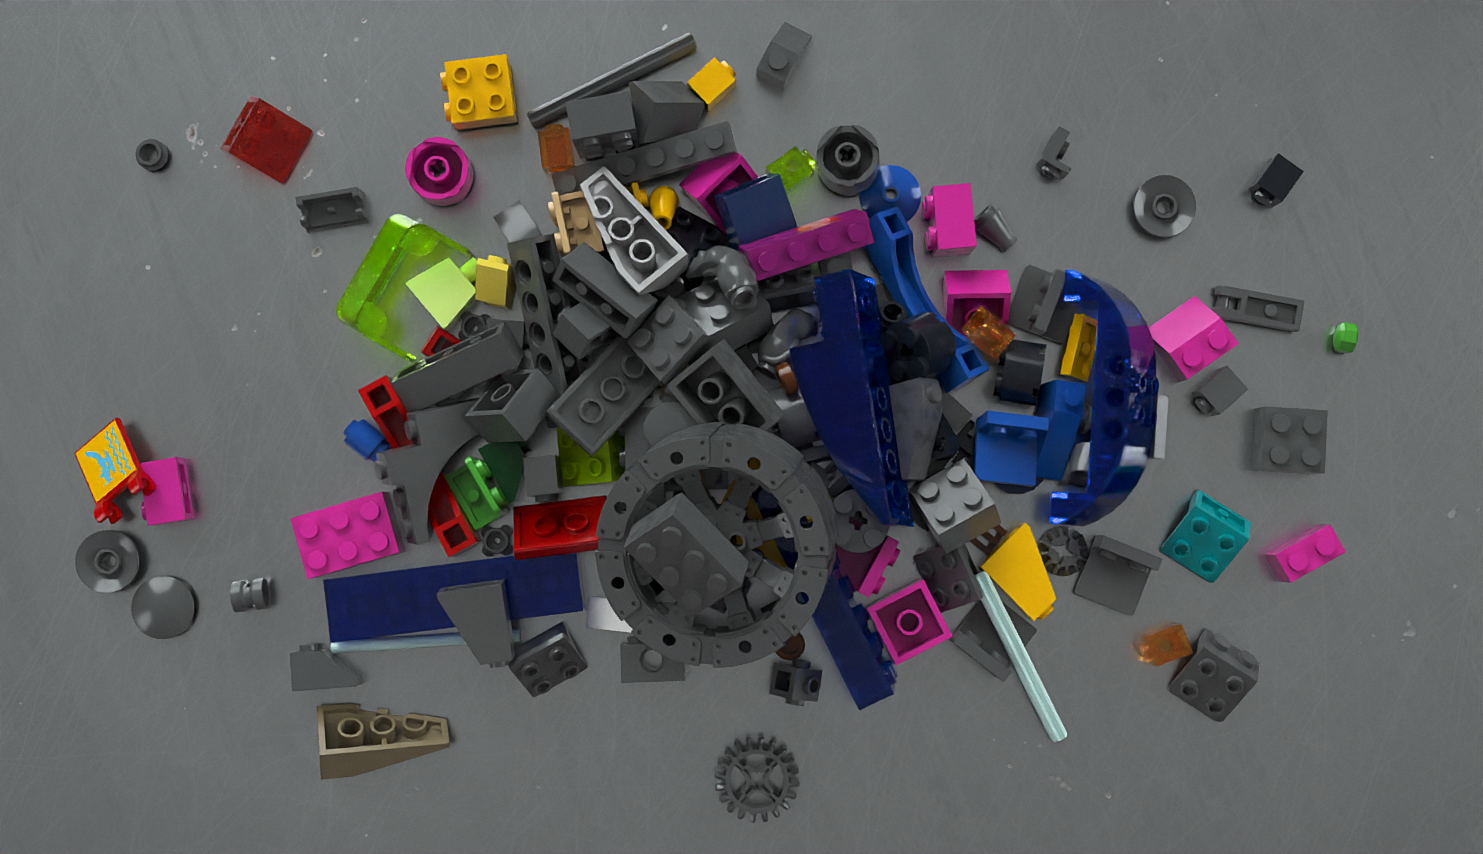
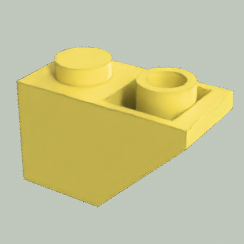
(495, 282)

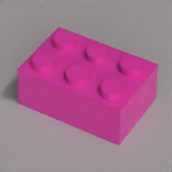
(347, 535)

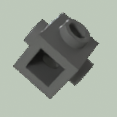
(796, 682)

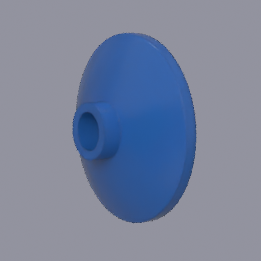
(903, 182)

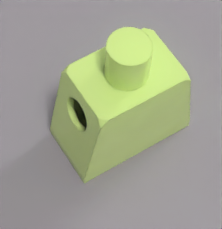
(446, 290)

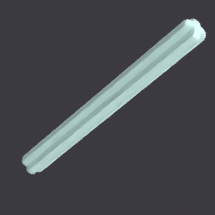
(1020, 658)

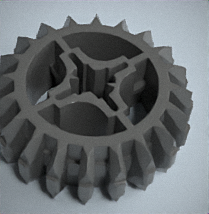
(777, 798)

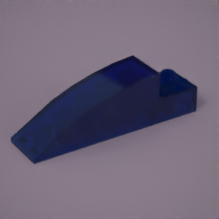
(849, 394)

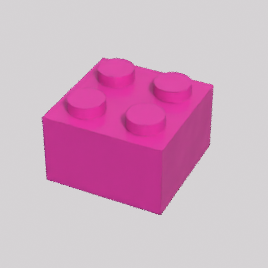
(950, 221)
(908, 621)

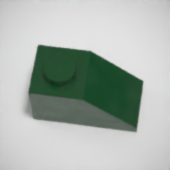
(506, 466)

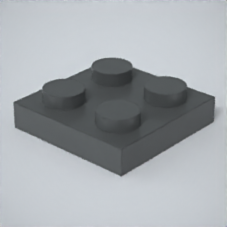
(668, 340)

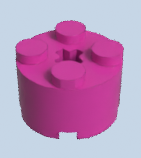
(429, 157)

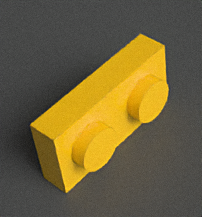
(1080, 348)

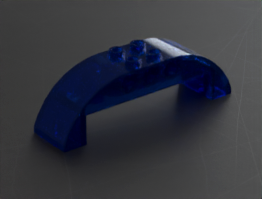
(1121, 402)

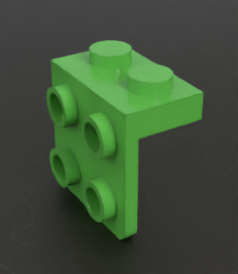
(477, 493)

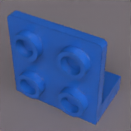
(1007, 447)

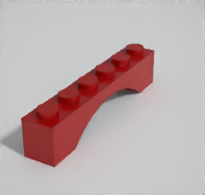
(444, 510)

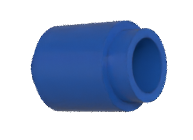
(365, 440)

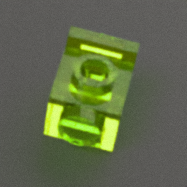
(793, 179)

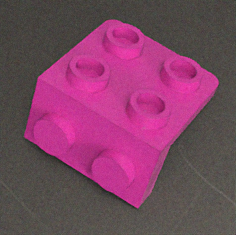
(867, 567)

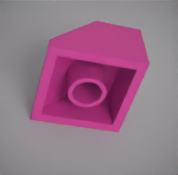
(713, 179)
(971, 288)
(1191, 338)

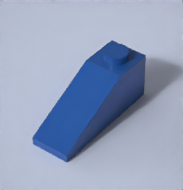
(1063, 405)

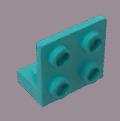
(1207, 537)

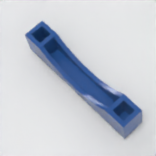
(896, 264)

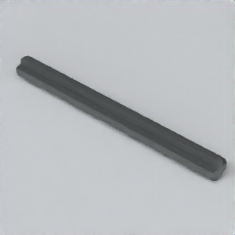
(614, 78)

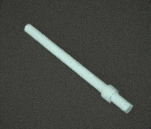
(404, 642)

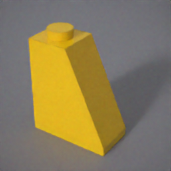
(1020, 573)

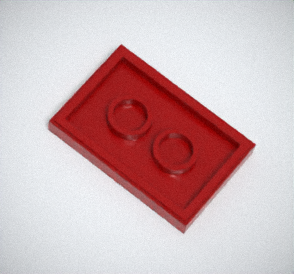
(556, 527)

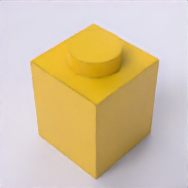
(713, 82)

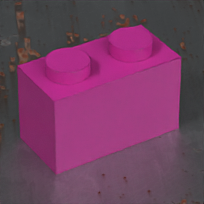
(172, 496)
(1305, 553)

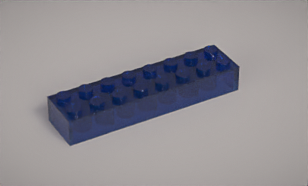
(408, 599)
(841, 623)

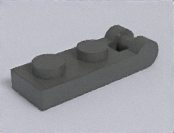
(1259, 308)

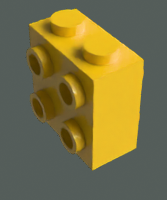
(479, 92)

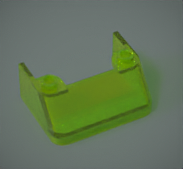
(395, 238)

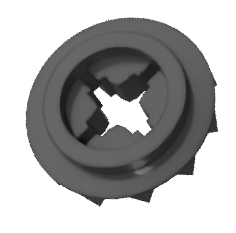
(1057, 537)

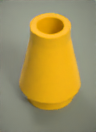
(663, 205)

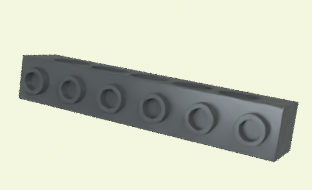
(541, 301)

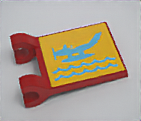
(110, 468)

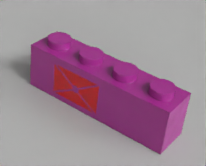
(808, 243)

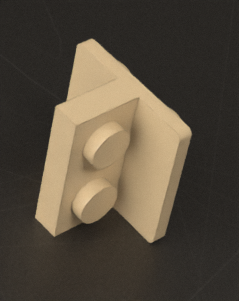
(575, 223)

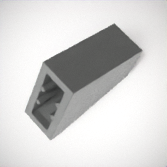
(482, 619)

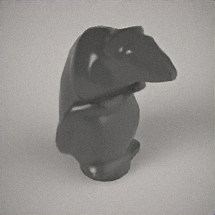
(732, 271)
(782, 336)

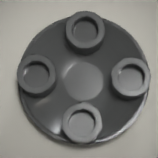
(163, 607)

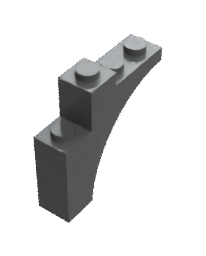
(415, 467)

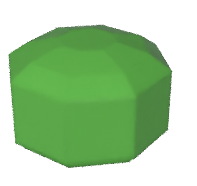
(1345, 337)

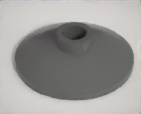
(1177, 198)
(93, 566)

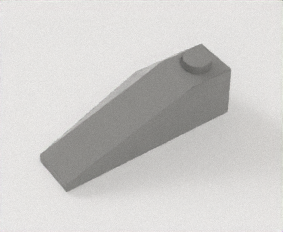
(636, 242)

